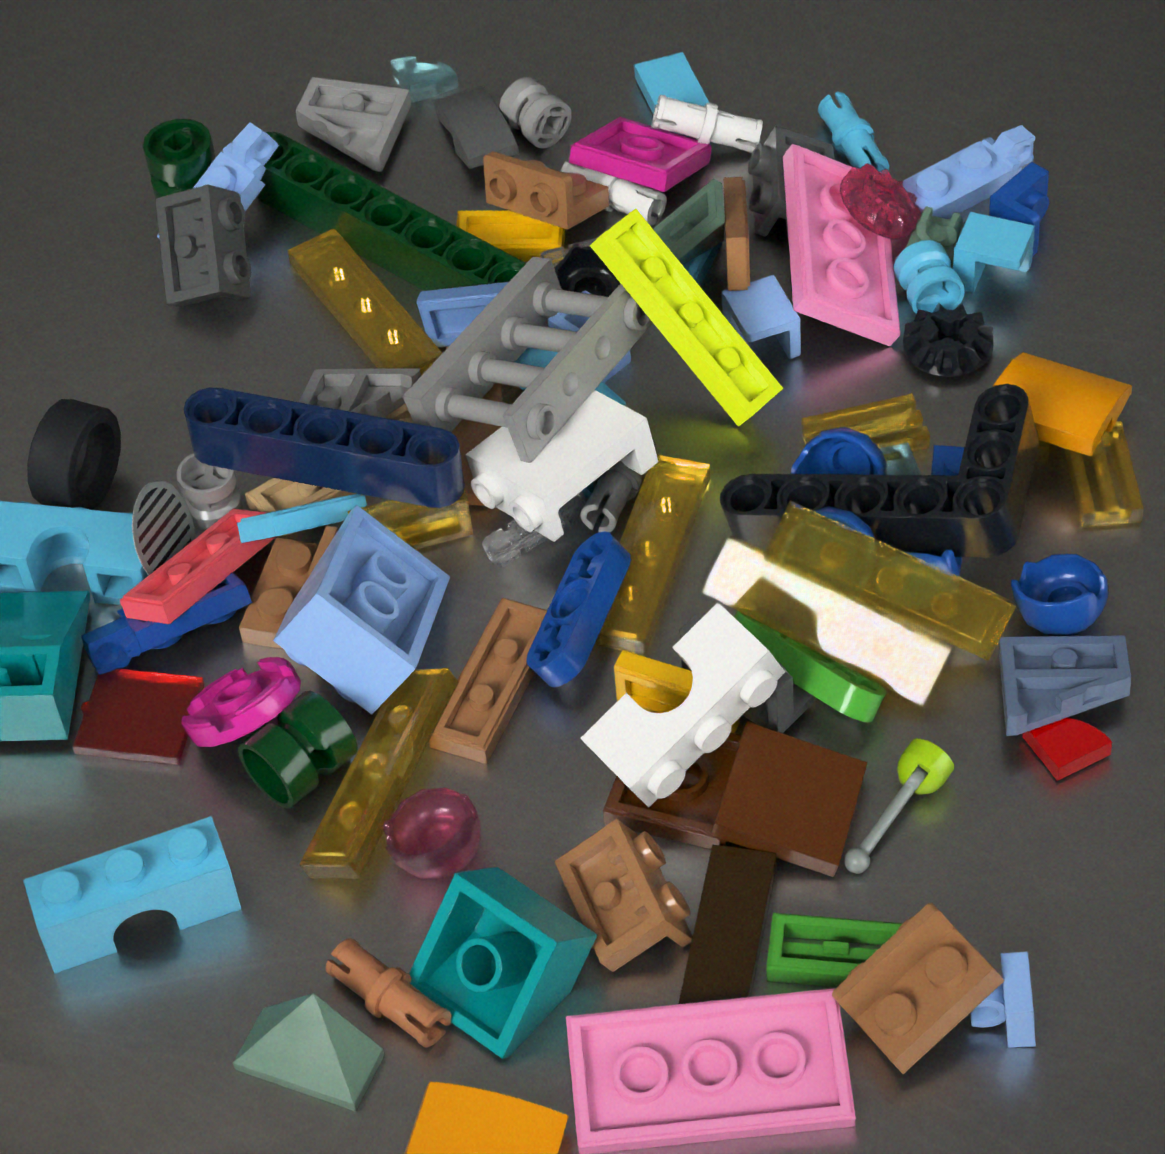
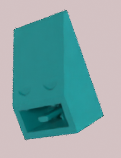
(40, 662)

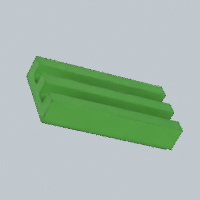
(817, 963)

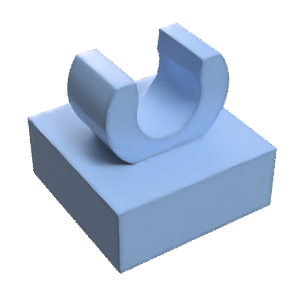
(1010, 1002)

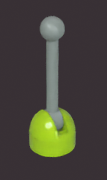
(921, 771)

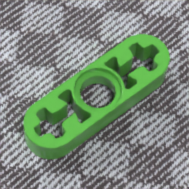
(819, 675)

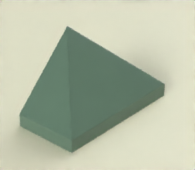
(695, 224)
(311, 1051)

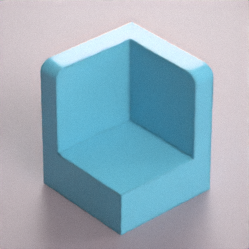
(991, 242)

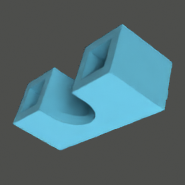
(47, 537)
(169, 872)

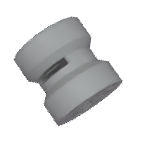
(536, 113)
(207, 491)

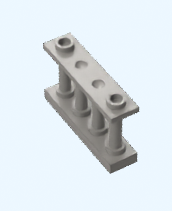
(500, 335)

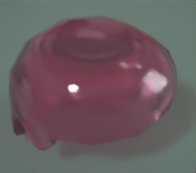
(433, 833)

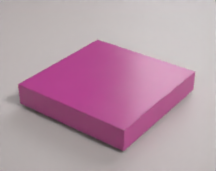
(640, 154)

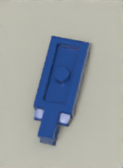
(125, 638)

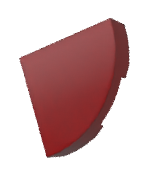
(1068, 746)

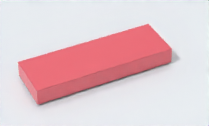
(192, 571)

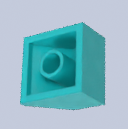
(499, 958)

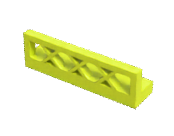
(686, 317)

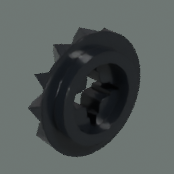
(948, 356)

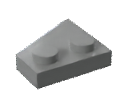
(355, 117)
(360, 390)

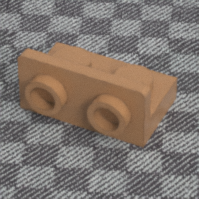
(541, 191)
(279, 583)
(623, 893)
(917, 987)

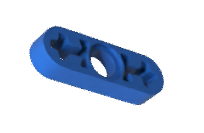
(578, 609)

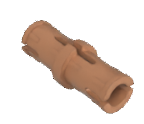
(388, 992)

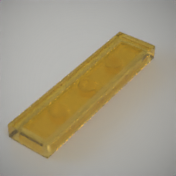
(362, 303)
(656, 542)
(889, 581)
(827, 622)
(378, 776)

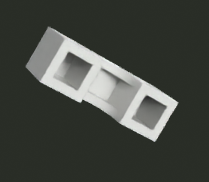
(657, 748)

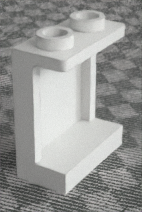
(577, 455)

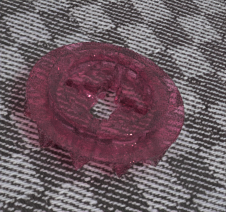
(892, 217)

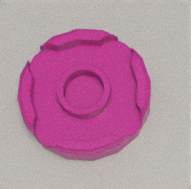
(241, 702)

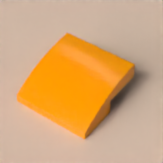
(1066, 402)
(483, 1122)

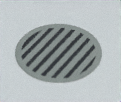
(160, 524)

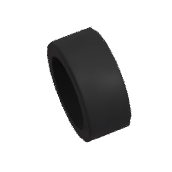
(74, 455)

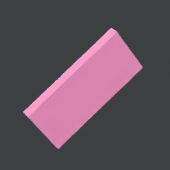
(836, 263)
(709, 1071)

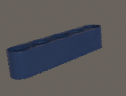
(325, 447)

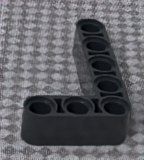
(964, 513)

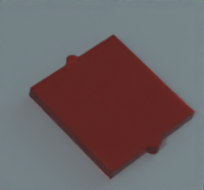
(137, 716)

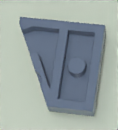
(1059, 677)

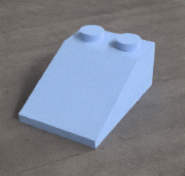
(364, 611)

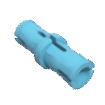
(851, 134)

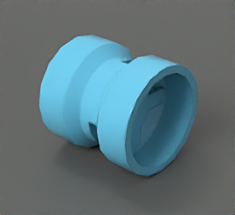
(928, 277)

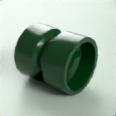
(177, 155)
(290, 755)

